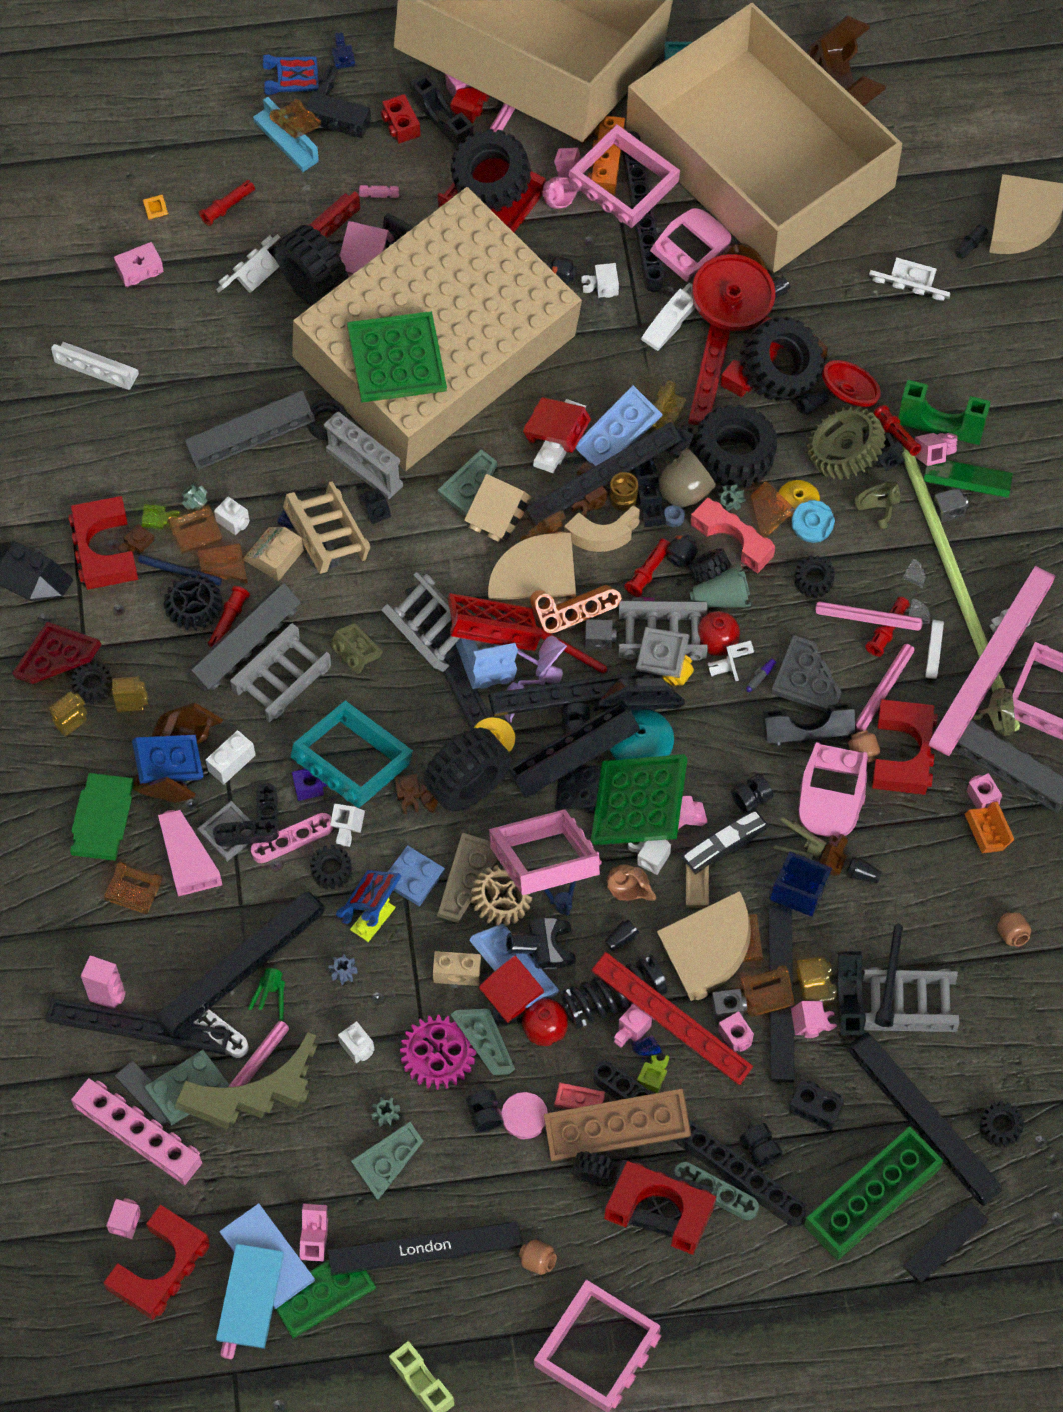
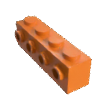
(607, 165)

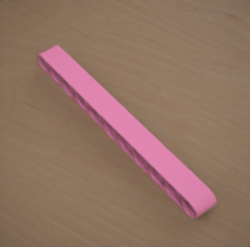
(991, 661)

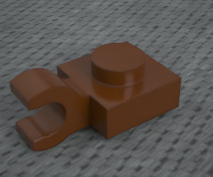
(591, 501)
(136, 540)
(833, 854)

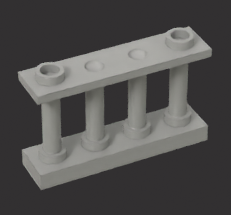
(662, 611)
(410, 628)
(275, 653)
(913, 1022)

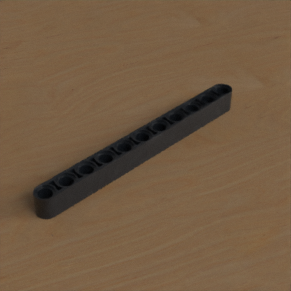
(712, 1146)

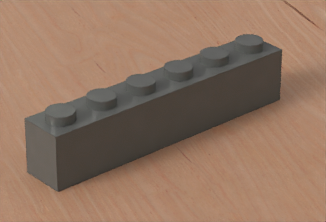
(250, 430)
(243, 637)
(1012, 766)

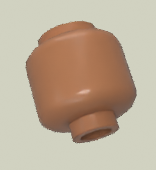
(865, 742)
(1014, 929)
(537, 1257)

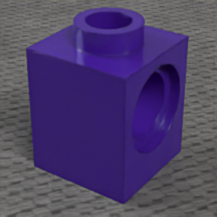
(307, 791)

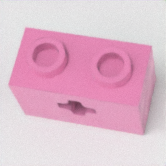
(138, 264)

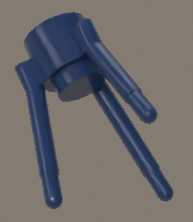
(562, 900)

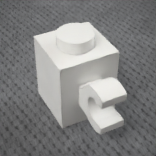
(604, 280)
(232, 516)
(346, 820)
(651, 854)
(356, 1043)

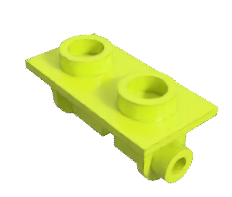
(367, 932)

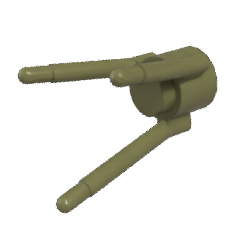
(813, 845)

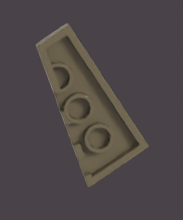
(470, 860)

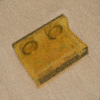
(668, 404)

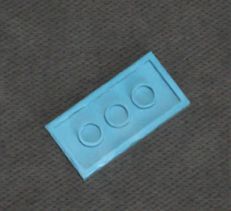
(250, 1296)

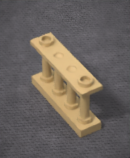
(313, 541)

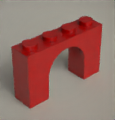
(100, 569)
(914, 774)
(639, 1183)
(151, 1295)

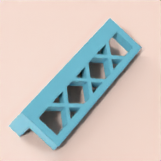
(299, 150)

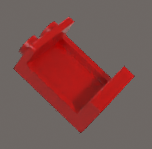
(557, 423)

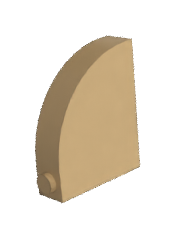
(1025, 214)
(534, 565)
(708, 945)

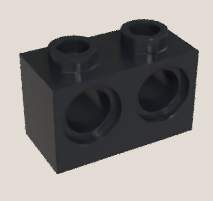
(813, 1110)

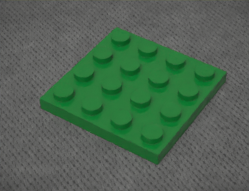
(396, 356)
(639, 799)

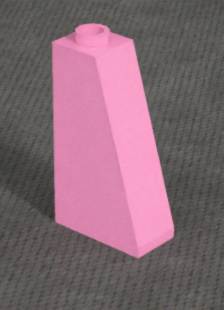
(187, 857)

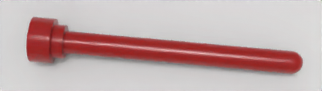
(575, 652)

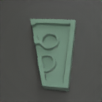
(465, 483)
(485, 1037)
(386, 1159)

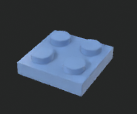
(418, 875)

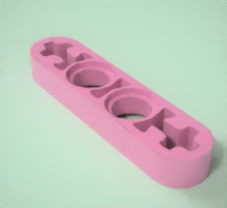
(293, 840)

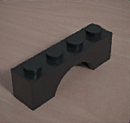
(429, 99)
(836, 722)

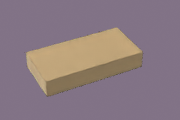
(697, 888)

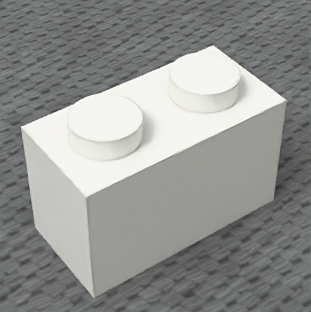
(230, 757)

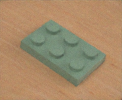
(167, 1088)

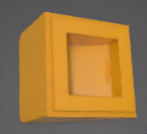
(155, 207)

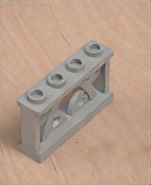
(363, 455)

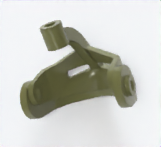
(869, 499)
(1007, 725)

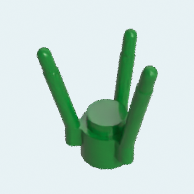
(270, 983)

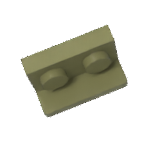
(355, 647)

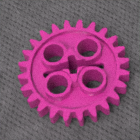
(422, 1065)

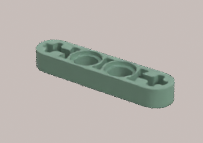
(719, 1187)

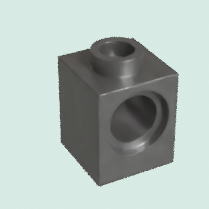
(950, 504)
(600, 634)
(720, 998)

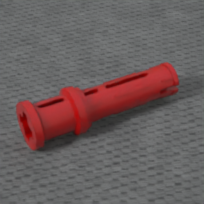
(220, 207)
(888, 419)
(643, 574)
(232, 608)
(884, 634)

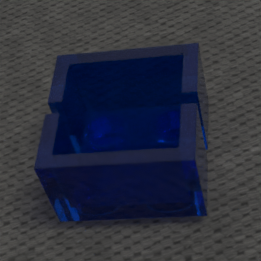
(800, 884)

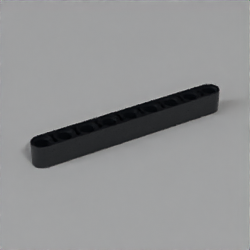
(638, 189)
(240, 964)
(924, 1118)

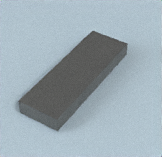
(134, 1081)

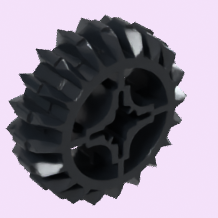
(190, 594)

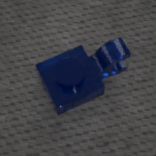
(342, 55)

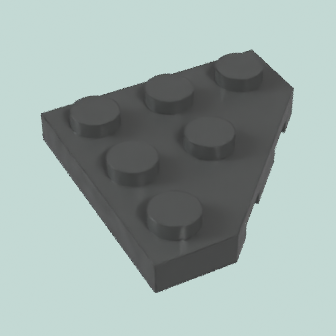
(806, 677)

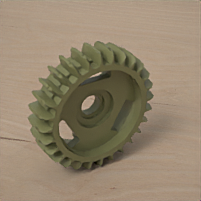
(840, 429)

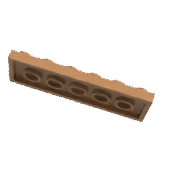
(617, 1124)

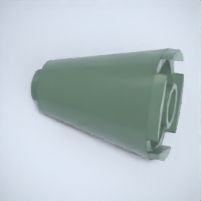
(724, 591)

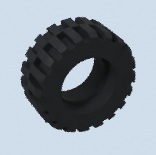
(487, 146)
(309, 263)
(802, 348)
(740, 424)
(467, 769)

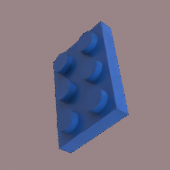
(167, 757)

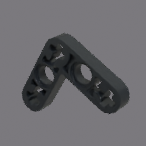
(263, 822)

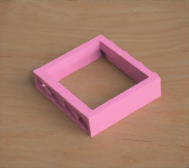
(642, 154)
(1029, 714)
(536, 828)
(627, 1376)

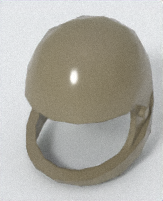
(685, 480)

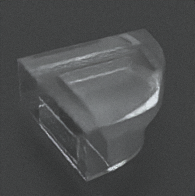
(915, 574)
(919, 610)

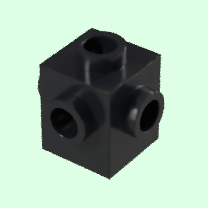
(891, 453)

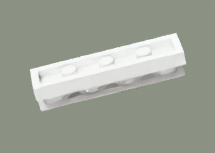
(94, 365)

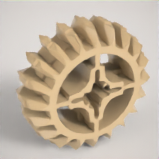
(486, 880)

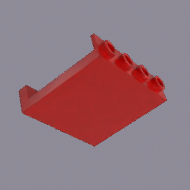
(492, 171)

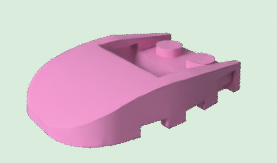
(705, 228)
(829, 811)

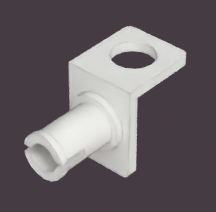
(727, 664)

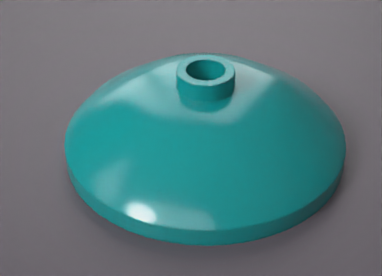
(656, 740)

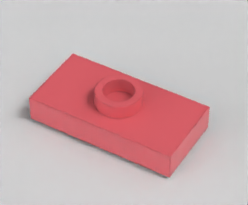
(573, 1096)

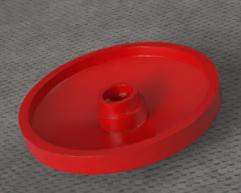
(733, 292)

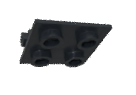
(579, 789)

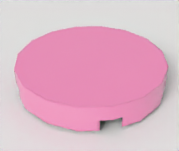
(524, 1115)

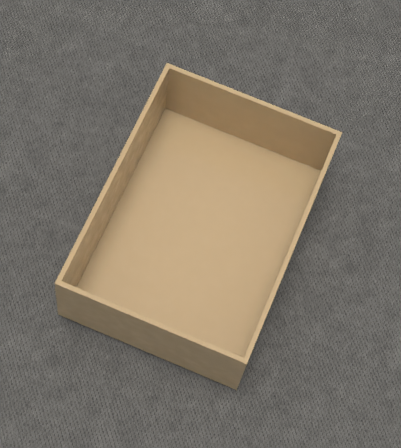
(540, 56)
(764, 136)
(492, 314)

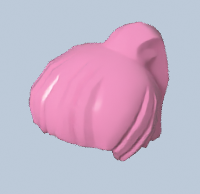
(559, 192)

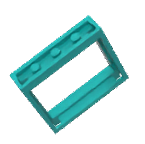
(370, 732)

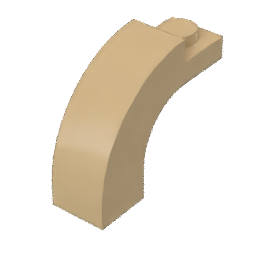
(602, 537)

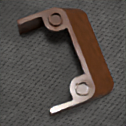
(833, 54)
(181, 721)

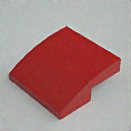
(511, 989)

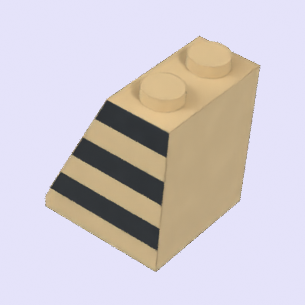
(497, 508)

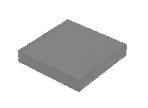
(662, 652)
(227, 814)

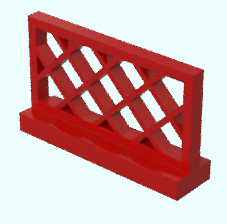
(490, 630)

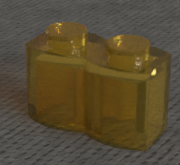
(129, 694)
(68, 713)
(815, 980)

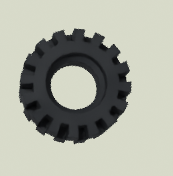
(709, 565)
(814, 587)
(92, 671)
(330, 855)
(995, 1136)
(594, 1169)

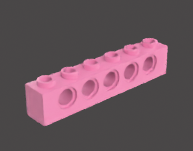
(180, 1169)

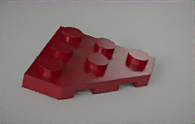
(55, 652)

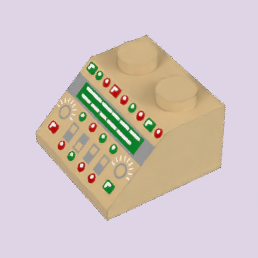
(275, 551)

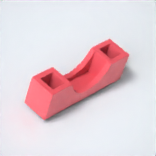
(713, 519)

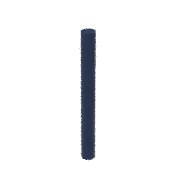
(177, 569)

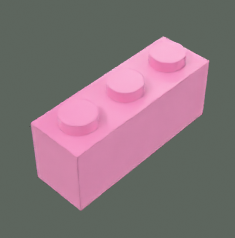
(103, 983)

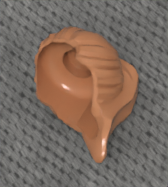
(629, 883)

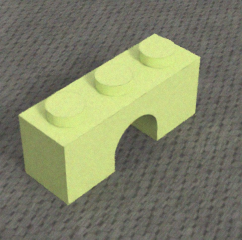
(421, 1382)

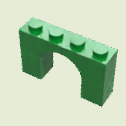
(918, 414)

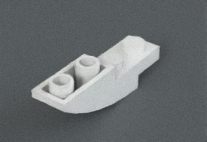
(670, 318)
(551, 453)

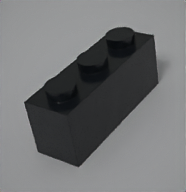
(340, 114)

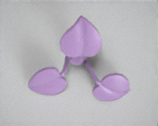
(545, 671)

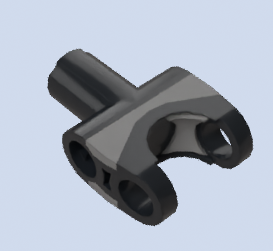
(542, 943)

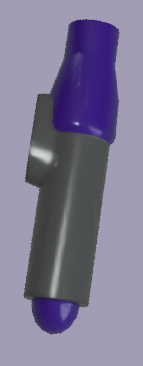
(760, 674)

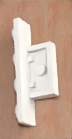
(255, 270)
(912, 276)

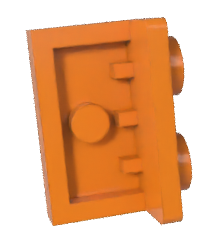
(990, 828)

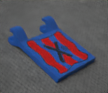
(294, 74)
(369, 896)

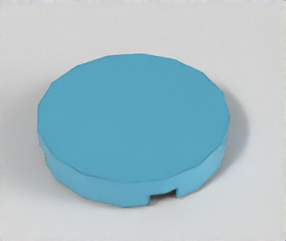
(812, 521)

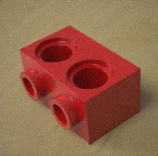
(401, 119)

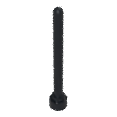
(885, 1015)

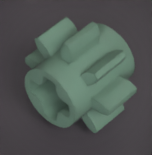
(736, 494)
(194, 497)
(383, 1106)

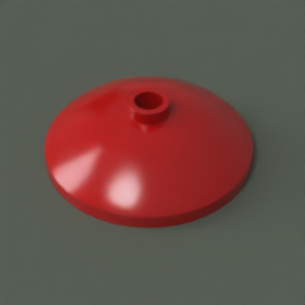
(851, 383)

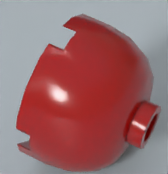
(718, 632)
(545, 1022)

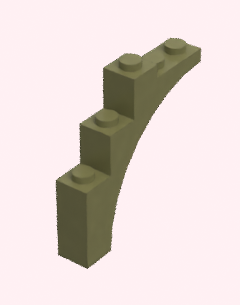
(220, 1104)

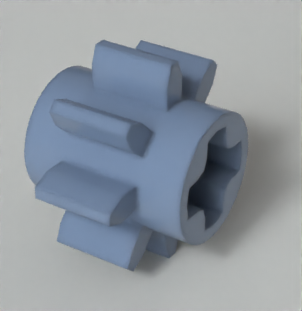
(343, 963)

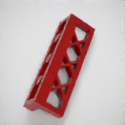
(337, 214)

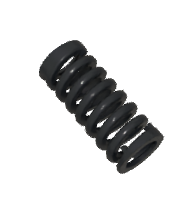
(569, 995)

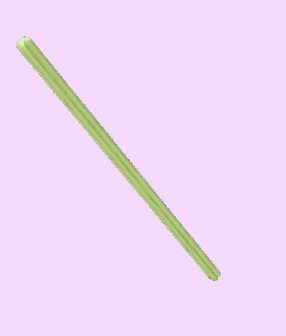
(949, 561)

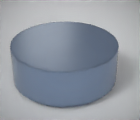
(674, 515)

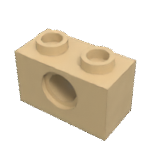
(457, 968)

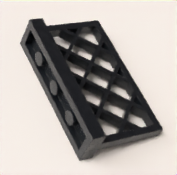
(655, 1222)

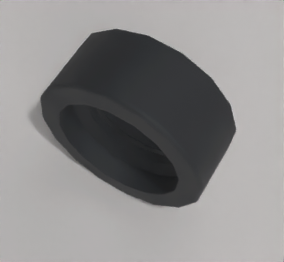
(322, 406)

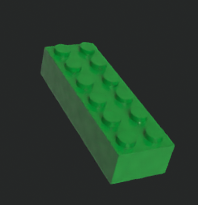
(873, 1193)

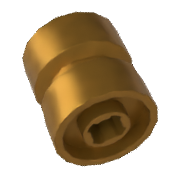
(623, 491)

